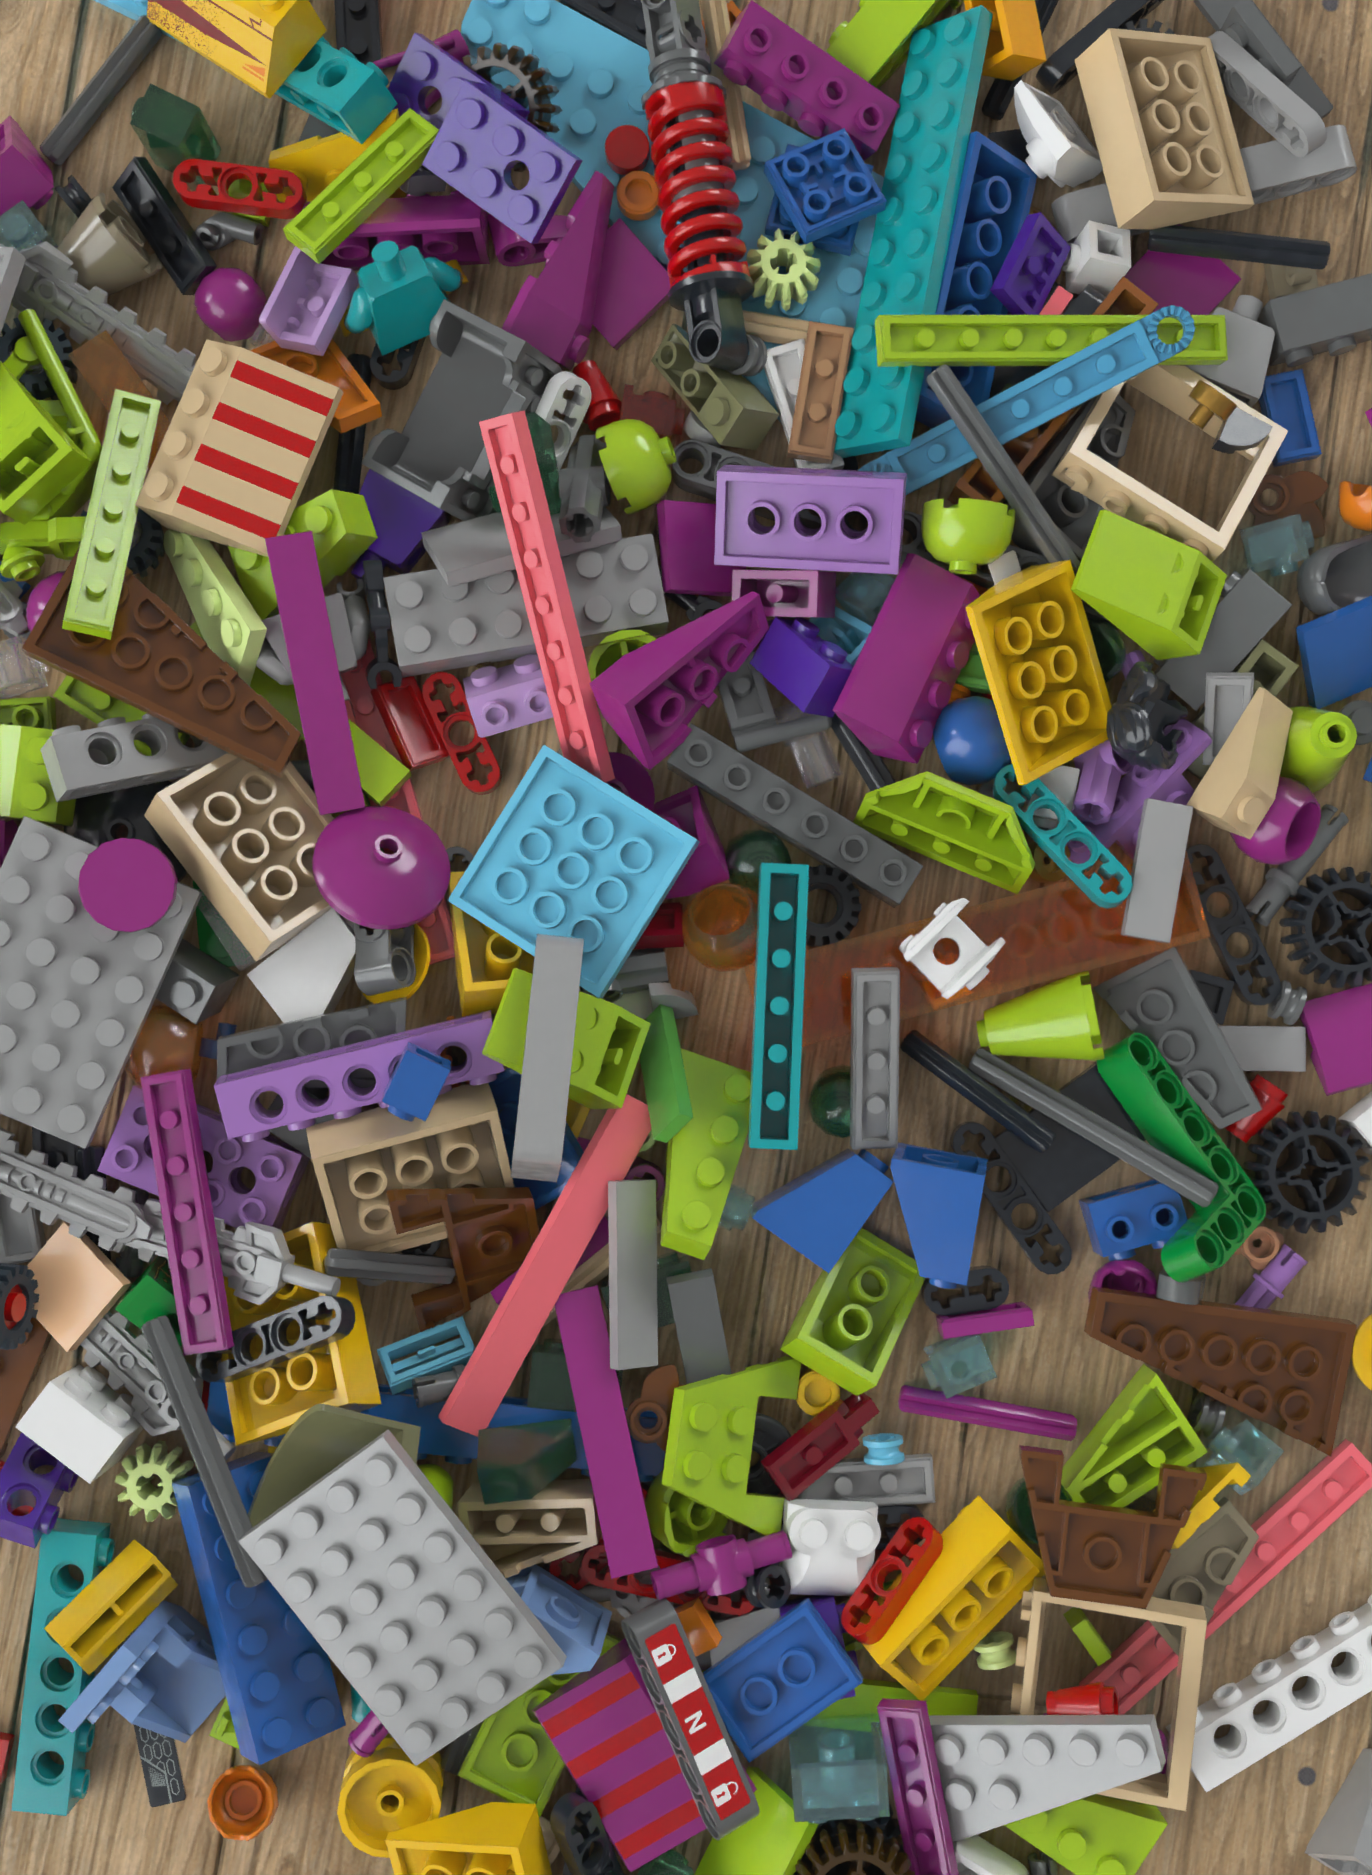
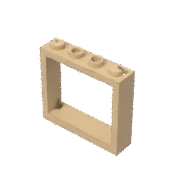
(1138, 503)
(1159, 1789)

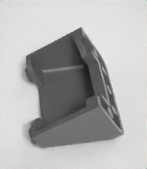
(475, 379)

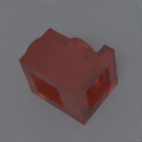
(655, 410)

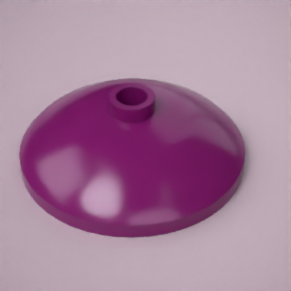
(377, 886)

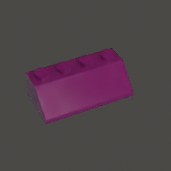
(437, 225)
(909, 661)

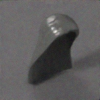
(1336, 576)

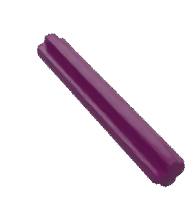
(987, 1413)

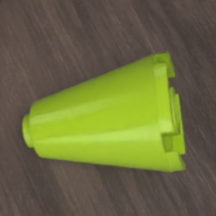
(1317, 746)
(1046, 1022)

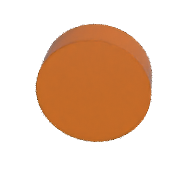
(638, 196)

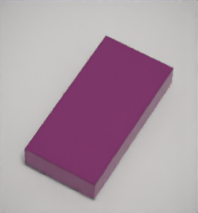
(997, 1319)

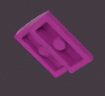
(1341, 1038)

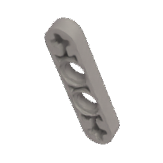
(1267, 98)

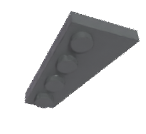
(1170, 1010)
(312, 1035)

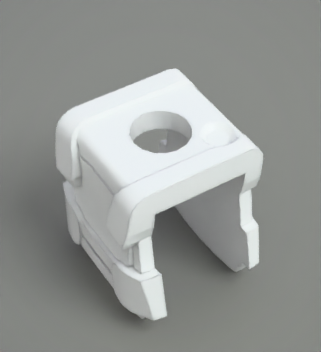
(973, 953)

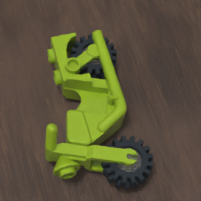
(42, 365)

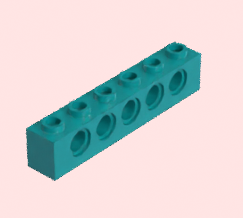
(39, 1781)

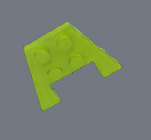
(714, 1440)

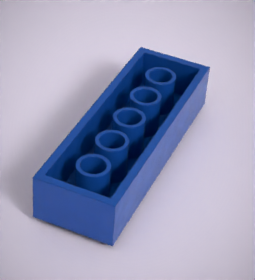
(987, 218)
(267, 1658)

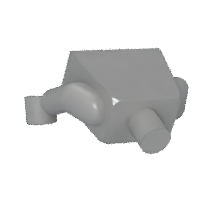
(349, 631)

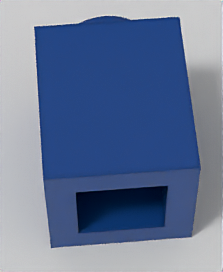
(415, 1083)

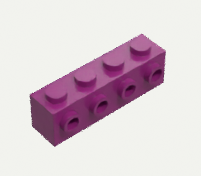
(804, 80)

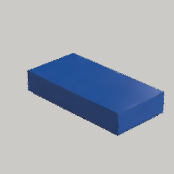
(1288, 405)

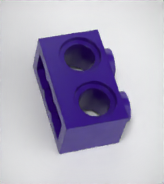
(23, 1487)

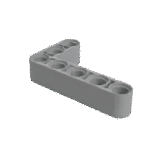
(547, 1058)

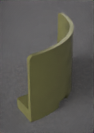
(316, 1446)

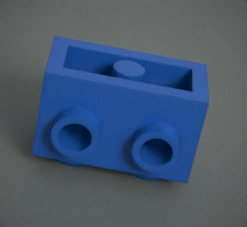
(1132, 1218)

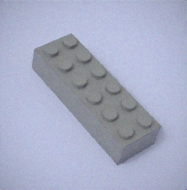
(487, 618)

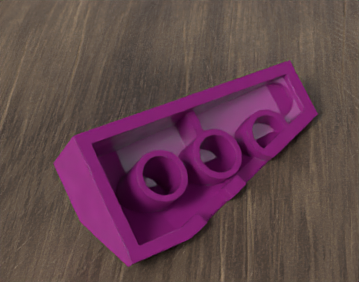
(22, 170)
(559, 305)
(663, 684)
(708, 862)

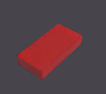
(409, 724)

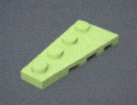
(217, 602)

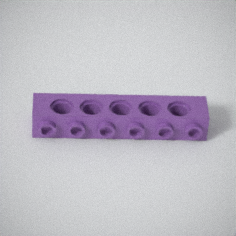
(240, 1091)

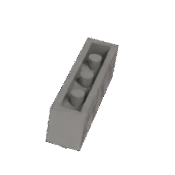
(78, 776)

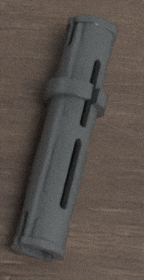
(1285, 879)

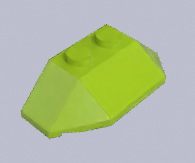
(951, 827)

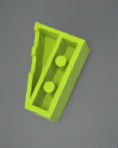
(1128, 1444)

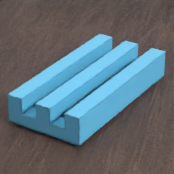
(429, 1360)

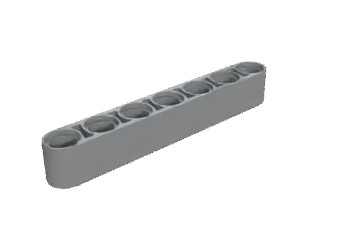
(1270, 172)

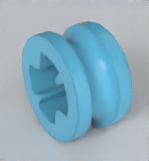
(883, 1449)

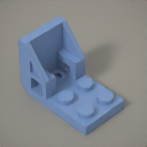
(566, 1614)
(157, 1678)

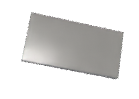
(482, 546)

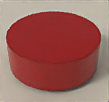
(627, 149)

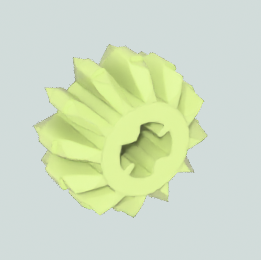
(797, 261)
(139, 1474)

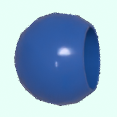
(971, 740)

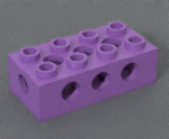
(790, 544)
(273, 1161)

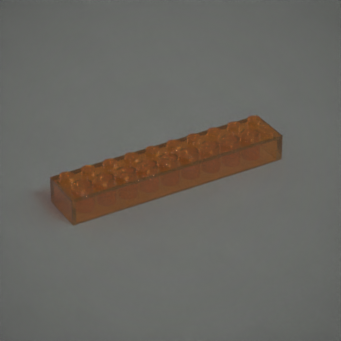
(1046, 938)

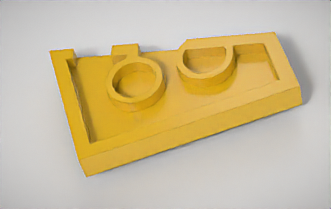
(322, 160)

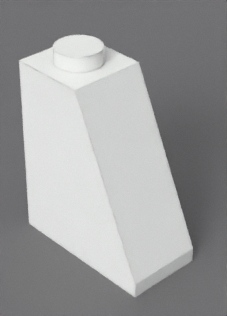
(309, 970)

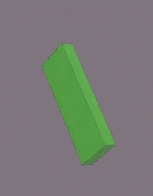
(664, 1076)

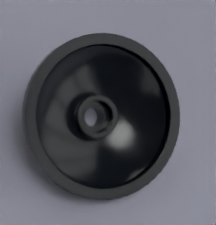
(101, 814)

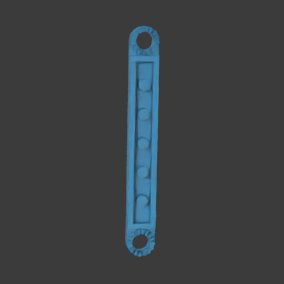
(1040, 397)

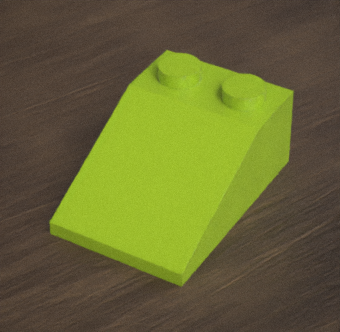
(25, 780)
(855, 1314)

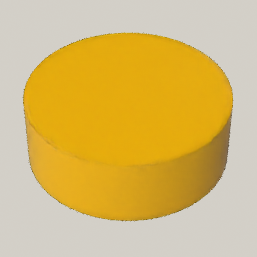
(816, 1392)

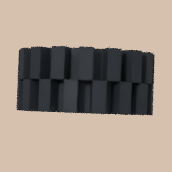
(847, 906)

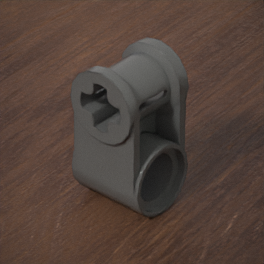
(384, 959)

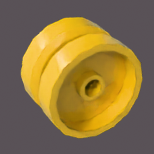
(387, 1795)

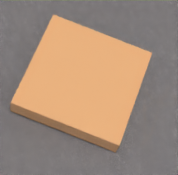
(74, 1286)

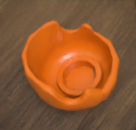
(1356, 505)
(243, 1802)

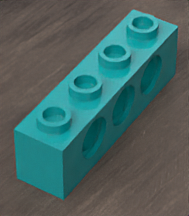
(339, 90)

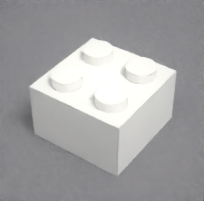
(82, 1422)

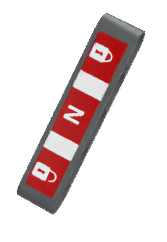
(690, 1718)

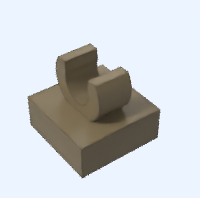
(1289, 280)

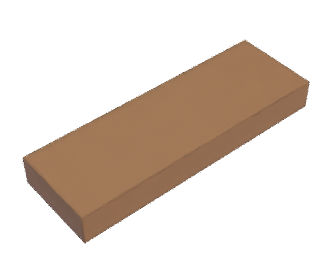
(820, 392)

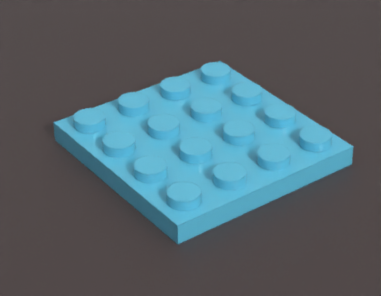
(574, 865)

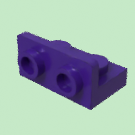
(1031, 267)

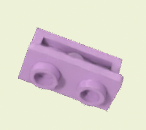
(307, 303)
(507, 696)

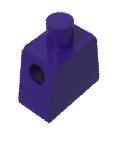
(398, 523)

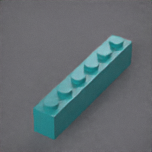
(778, 1006)

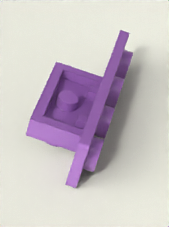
(1142, 784)

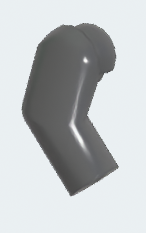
(226, 228)

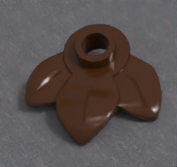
(1294, 496)
(656, 1397)

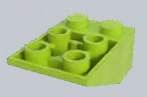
(34, 452)
(1149, 586)
(603, 1050)

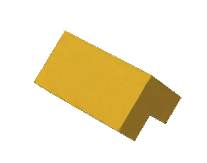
(111, 1606)

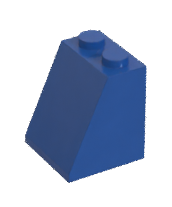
(825, 1205)
(940, 1209)

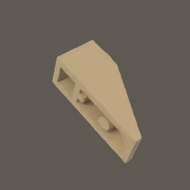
(1246, 769)

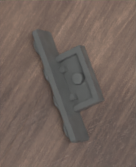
(1256, 35)

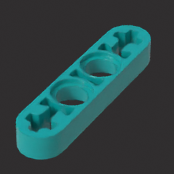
(1067, 830)

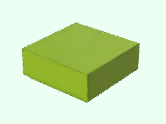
(1088, 1635)

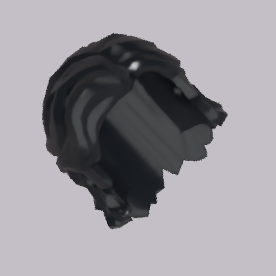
(1140, 718)

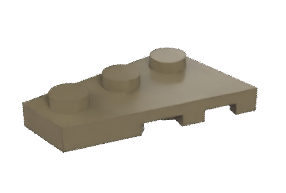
(1205, 1565)

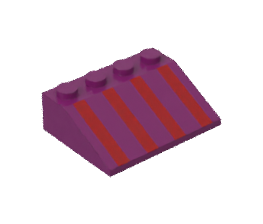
(622, 1757)

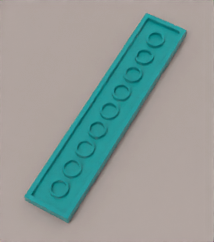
(915, 227)

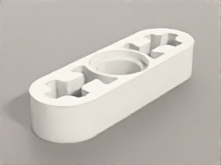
(573, 409)

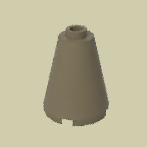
(108, 248)

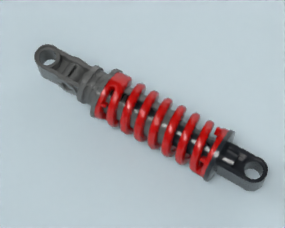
(695, 184)

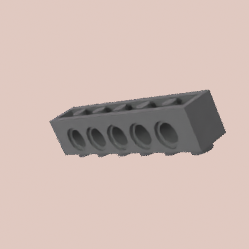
(794, 816)

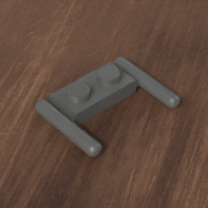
(751, 712)

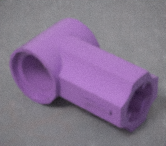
(1098, 783)

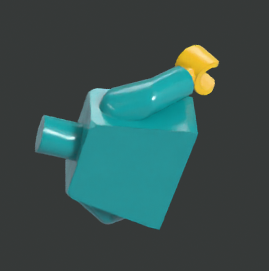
(400, 295)

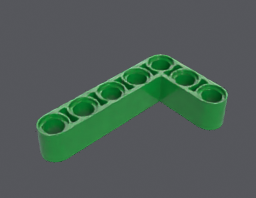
(1180, 1129)

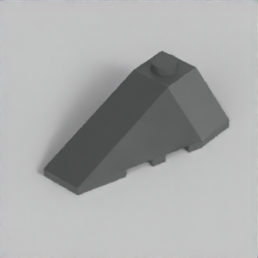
(1067, 508)

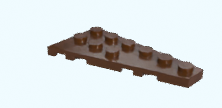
(165, 672)
(1254, 1359)

